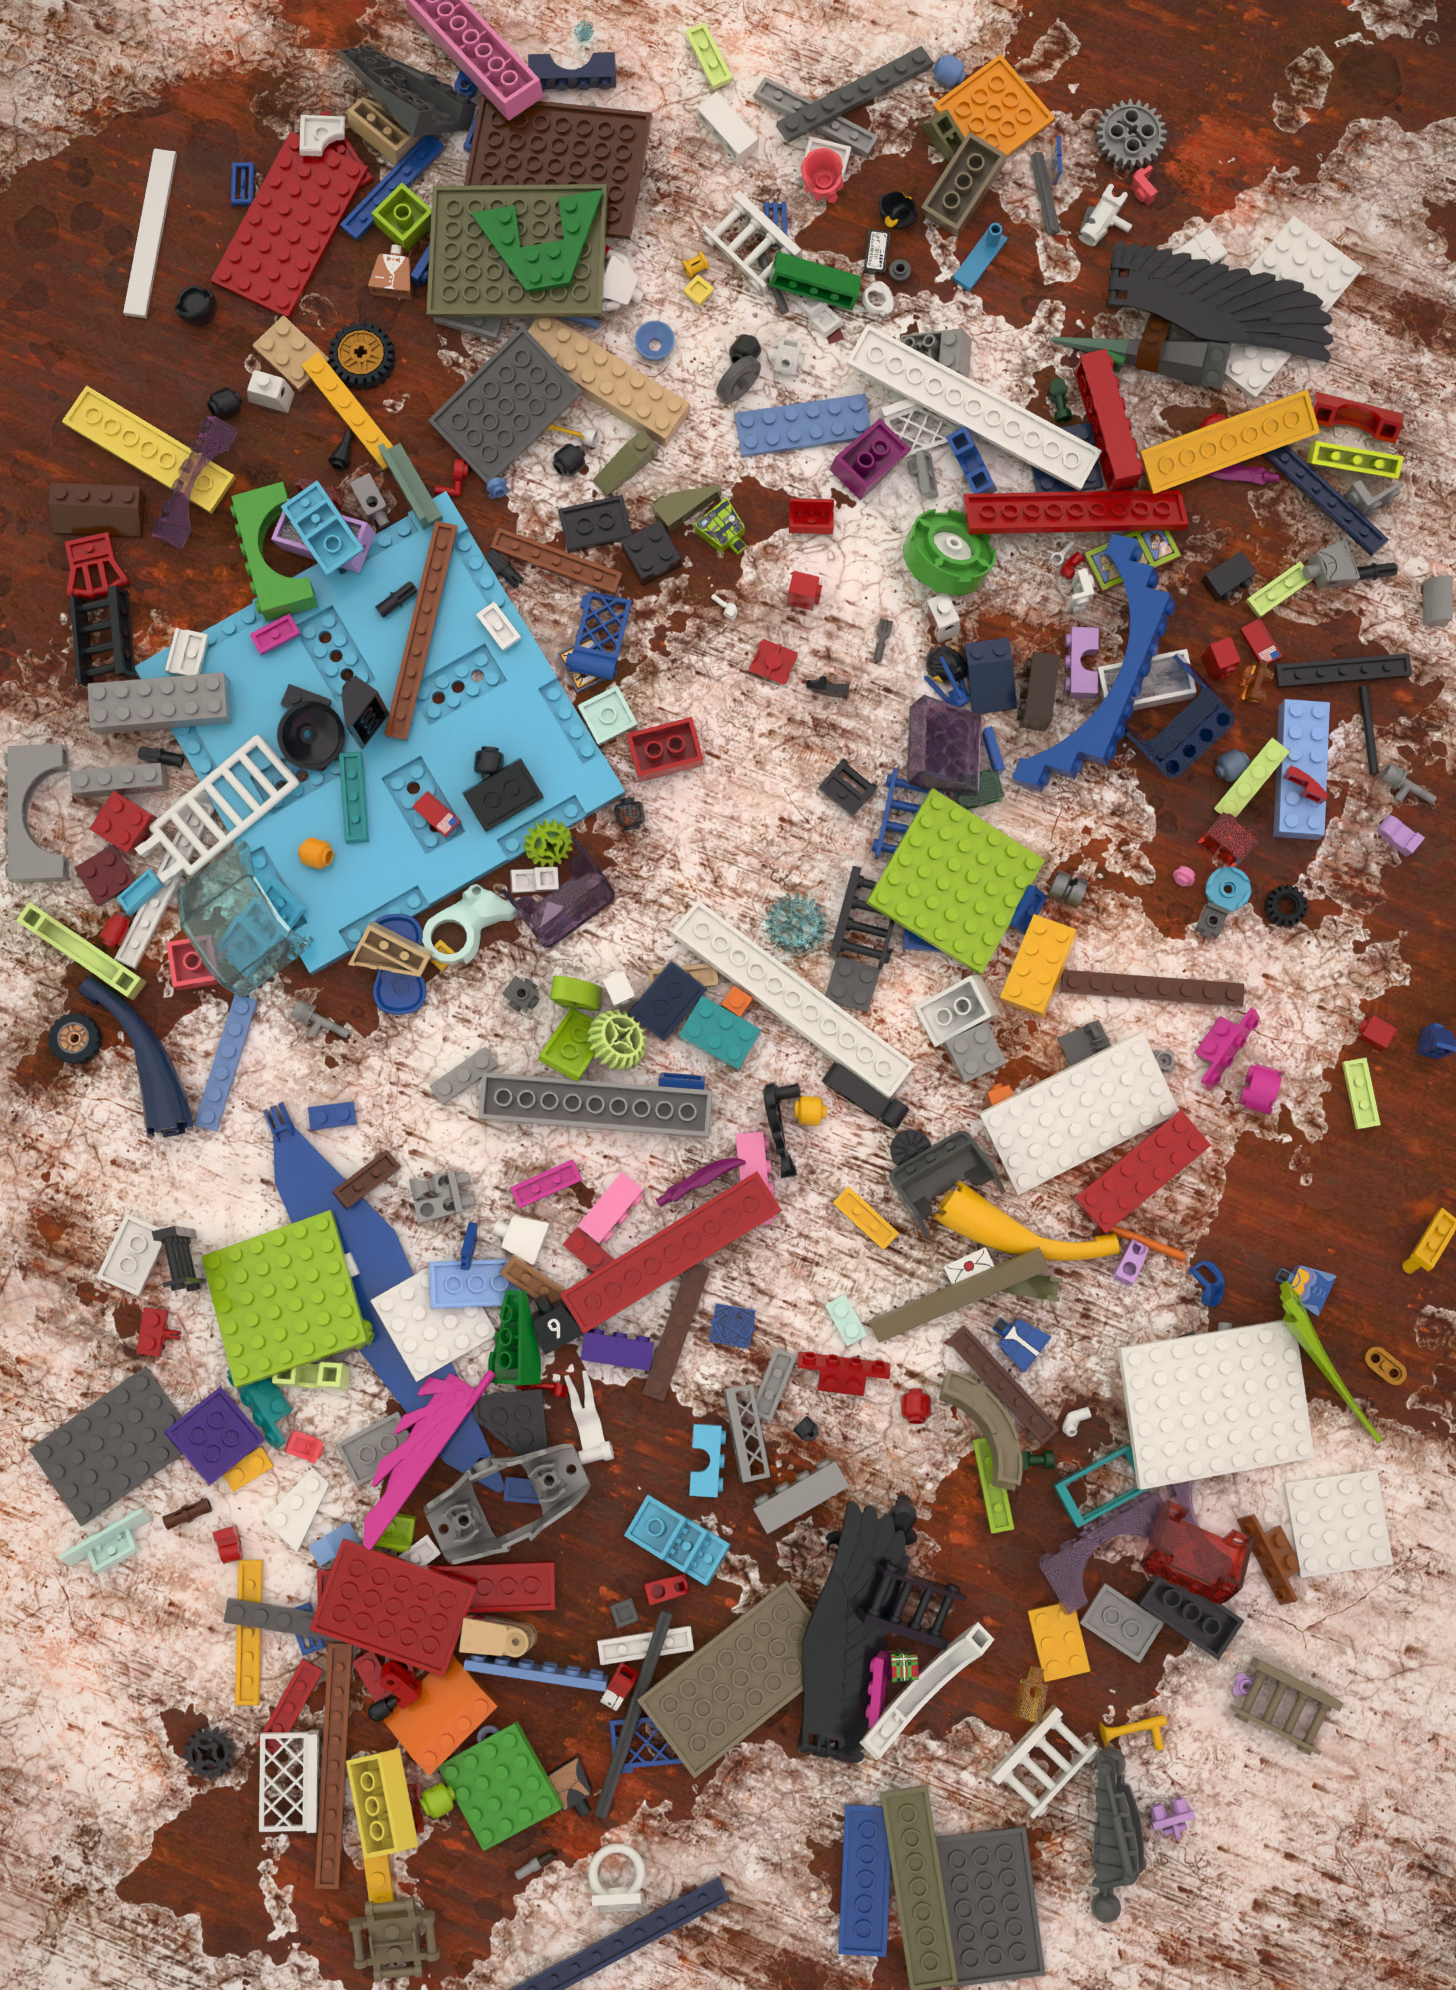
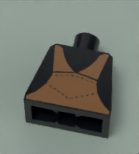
(572, 1784)

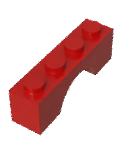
(1376, 421)

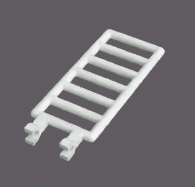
(159, 836)

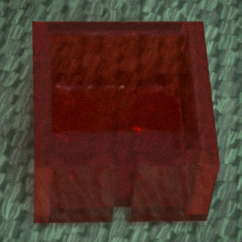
(1232, 837)

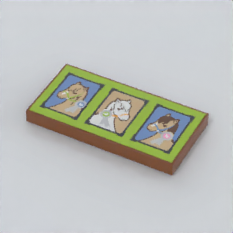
(1157, 551)

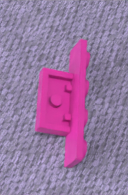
(1223, 1043)

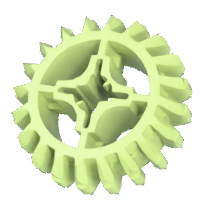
(607, 1029)

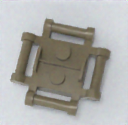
(394, 1938)

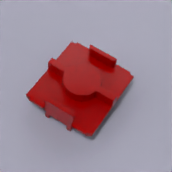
(773, 661)

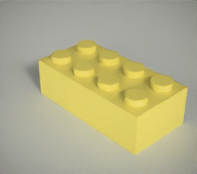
(382, 1803)

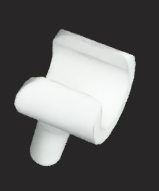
(1062, 553)
(730, 609)

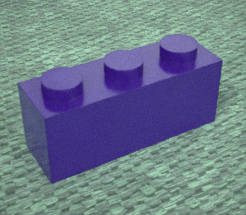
(617, 1349)

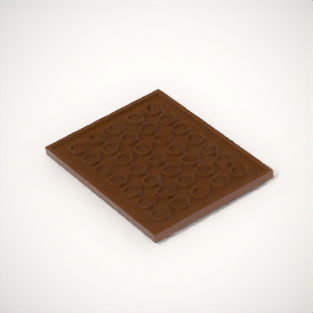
(564, 146)

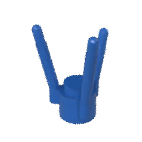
(958, 695)

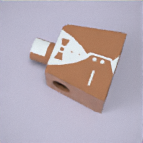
(392, 275)

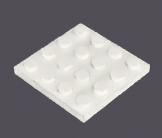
(426, 1335)
(1338, 1523)

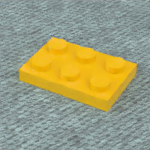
(1058, 1642)

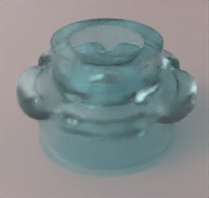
(584, 30)

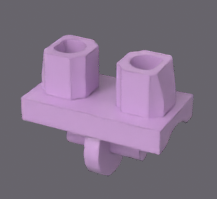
(1161, 1819)

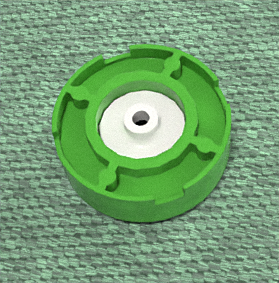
(946, 555)

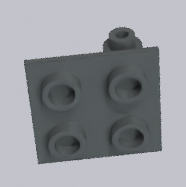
(1084, 1042)

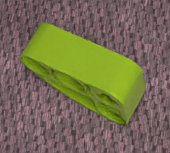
(576, 993)

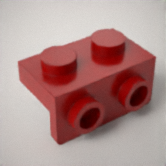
(811, 516)

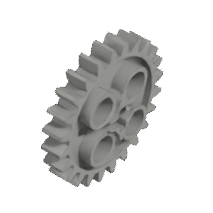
(1131, 134)

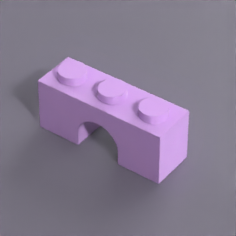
(1081, 682)

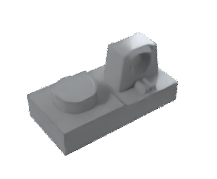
(923, 467)

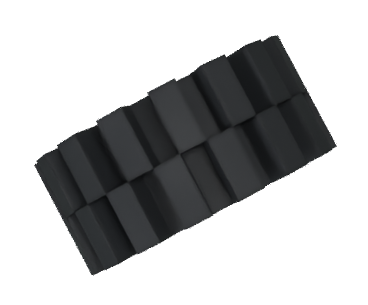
(1299, 906)

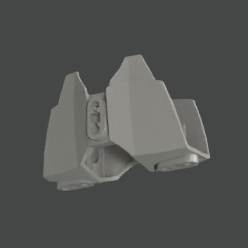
(474, 1538)

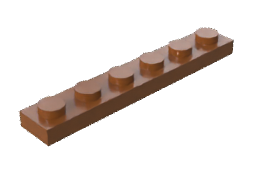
(556, 561)

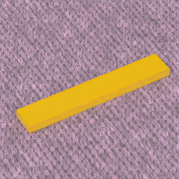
(249, 1638)

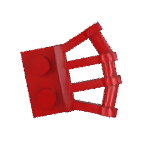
(89, 553)

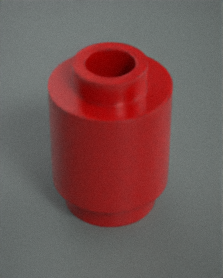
(115, 931)

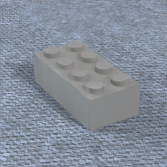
(799, 1496)

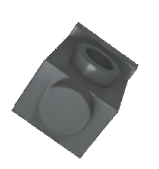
(1203, 925)

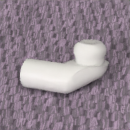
(1072, 1420)

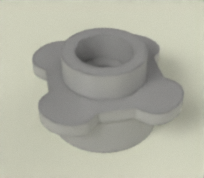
(1169, 1058)

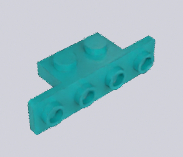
(266, 1406)

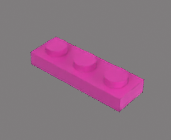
(546, 1184)
(877, 1687)

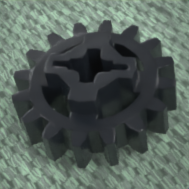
(216, 1759)

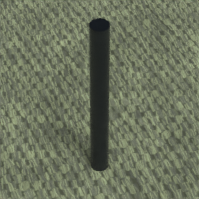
(1368, 729)

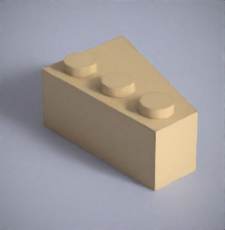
(380, 130)
(390, 951)

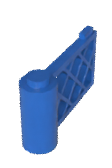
(593, 661)
(629, 1766)

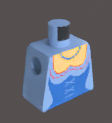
(1310, 1284)

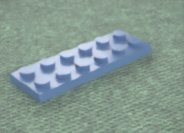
(802, 425)
(543, 1673)

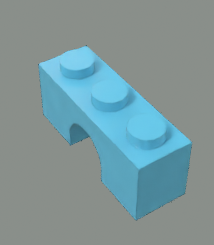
(707, 1482)

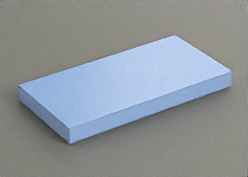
(467, 1289)

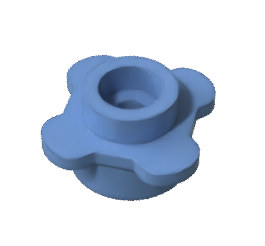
(497, 487)

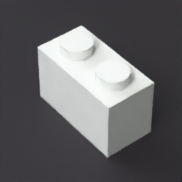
(619, 989)

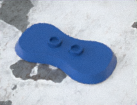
(395, 991)

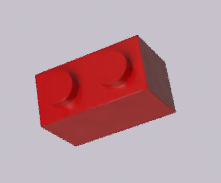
(804, 591)
(1221, 659)

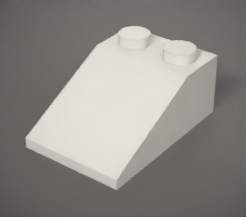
(957, 1009)

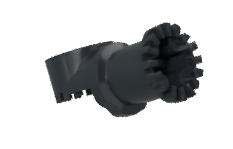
(804, 1427)

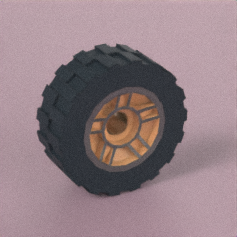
(64, 1031)

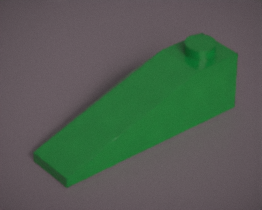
(516, 1350)

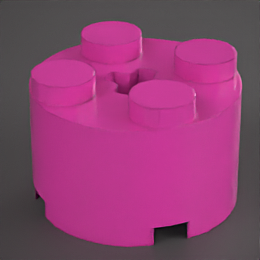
(1262, 1088)

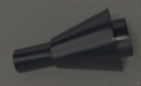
(341, 456)

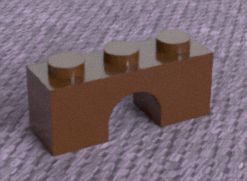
(1152, 343)

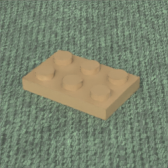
(287, 350)

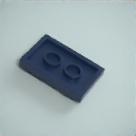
(667, 1000)

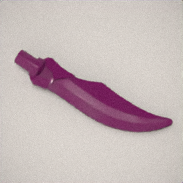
(1245, 474)
(699, 1179)

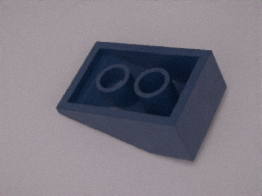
(990, 675)

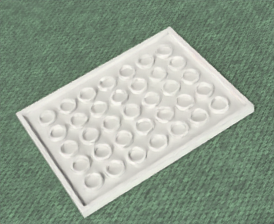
(1215, 1403)

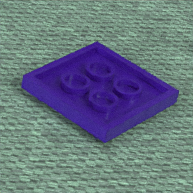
(214, 1436)

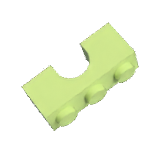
(315, 1376)

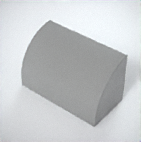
(1438, 601)

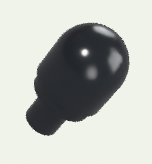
(382, 1709)

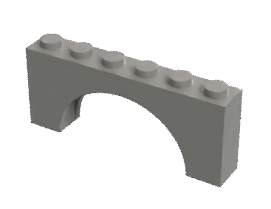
(26, 771)

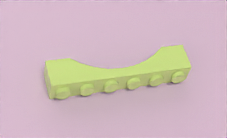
(81, 951)

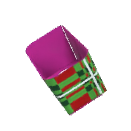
(902, 1665)

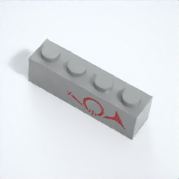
(121, 779)

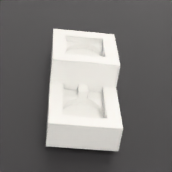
(820, 315)
(534, 880)

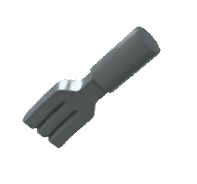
(883, 633)

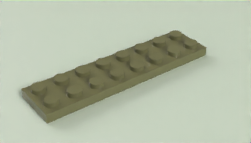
(919, 1888)

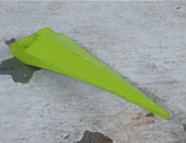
(1301, 1327)

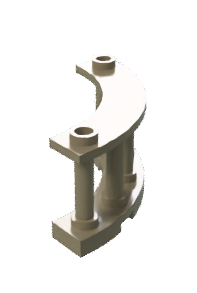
(993, 1422)

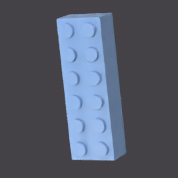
(1305, 733)

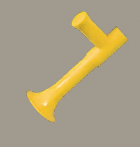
(1153, 1723)

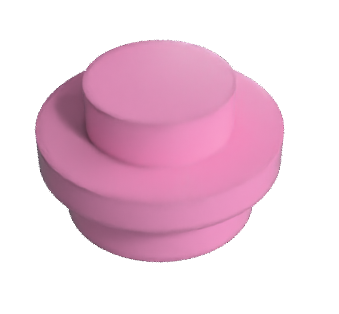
(1184, 876)

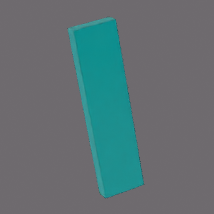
(353, 797)

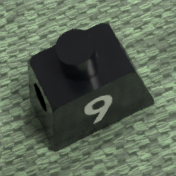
(554, 1324)

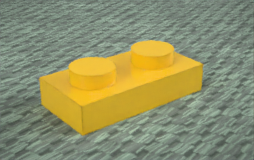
(248, 1469)

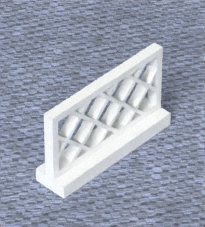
(908, 407)
(310, 1781)

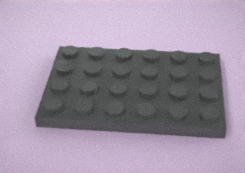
(506, 405)
(110, 1446)
(991, 1905)

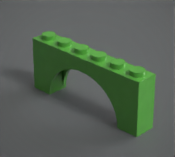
(275, 593)

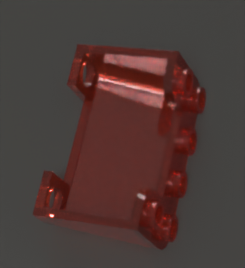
(1196, 1557)

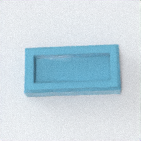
(140, 891)

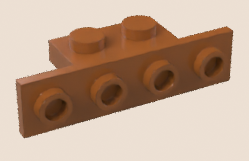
(1273, 1556)

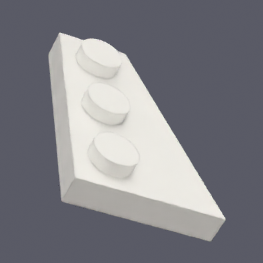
(297, 1509)

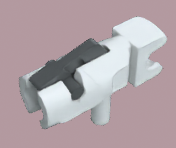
(1102, 216)

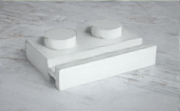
(187, 652)

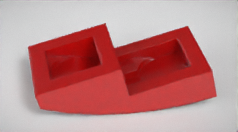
(1311, 788)

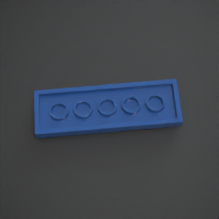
(864, 1882)

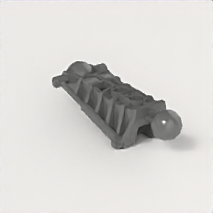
(1116, 1835)

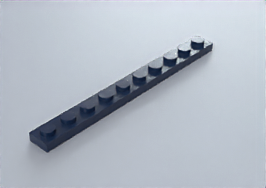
(629, 1938)

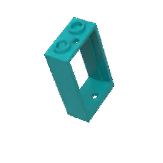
(1069, 1504)

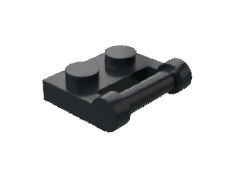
(842, 792)

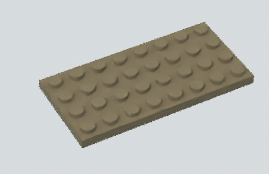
(732, 1681)

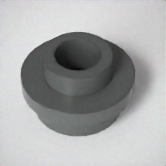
(899, 276)

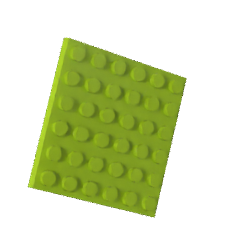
(955, 881)
(284, 1299)

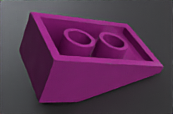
(869, 459)

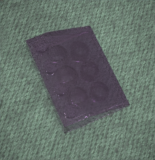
(943, 747)

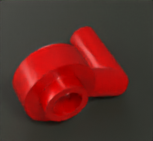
(460, 472)

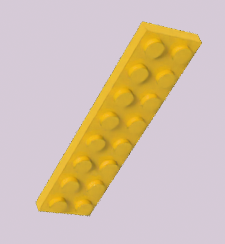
(1229, 441)

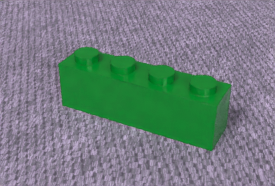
(815, 281)

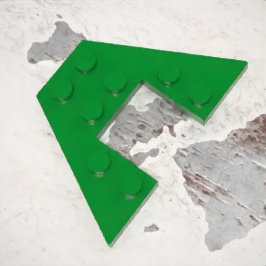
(544, 264)

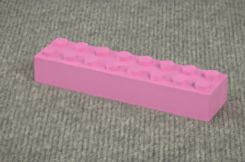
(479, 53)

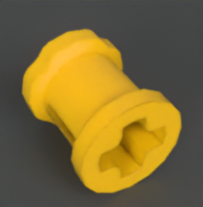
(695, 265)

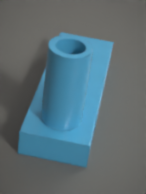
(980, 257)

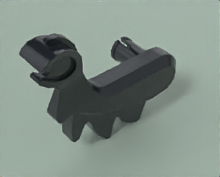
(772, 1100)
(904, 1518)

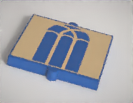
(1056, 160)

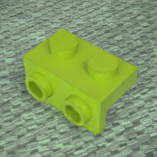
(398, 1534)

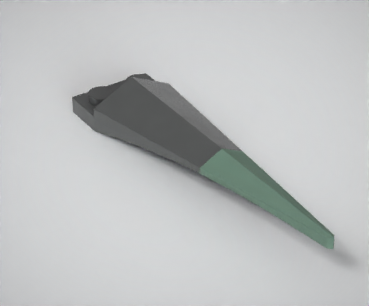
(1187, 360)

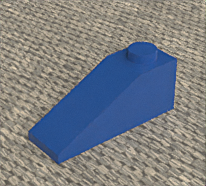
(1436, 1042)

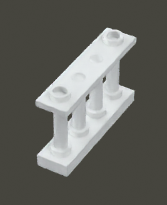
(757, 221)
(1020, 1755)

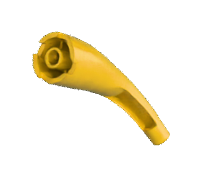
(986, 1224)

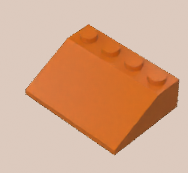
(442, 1715)

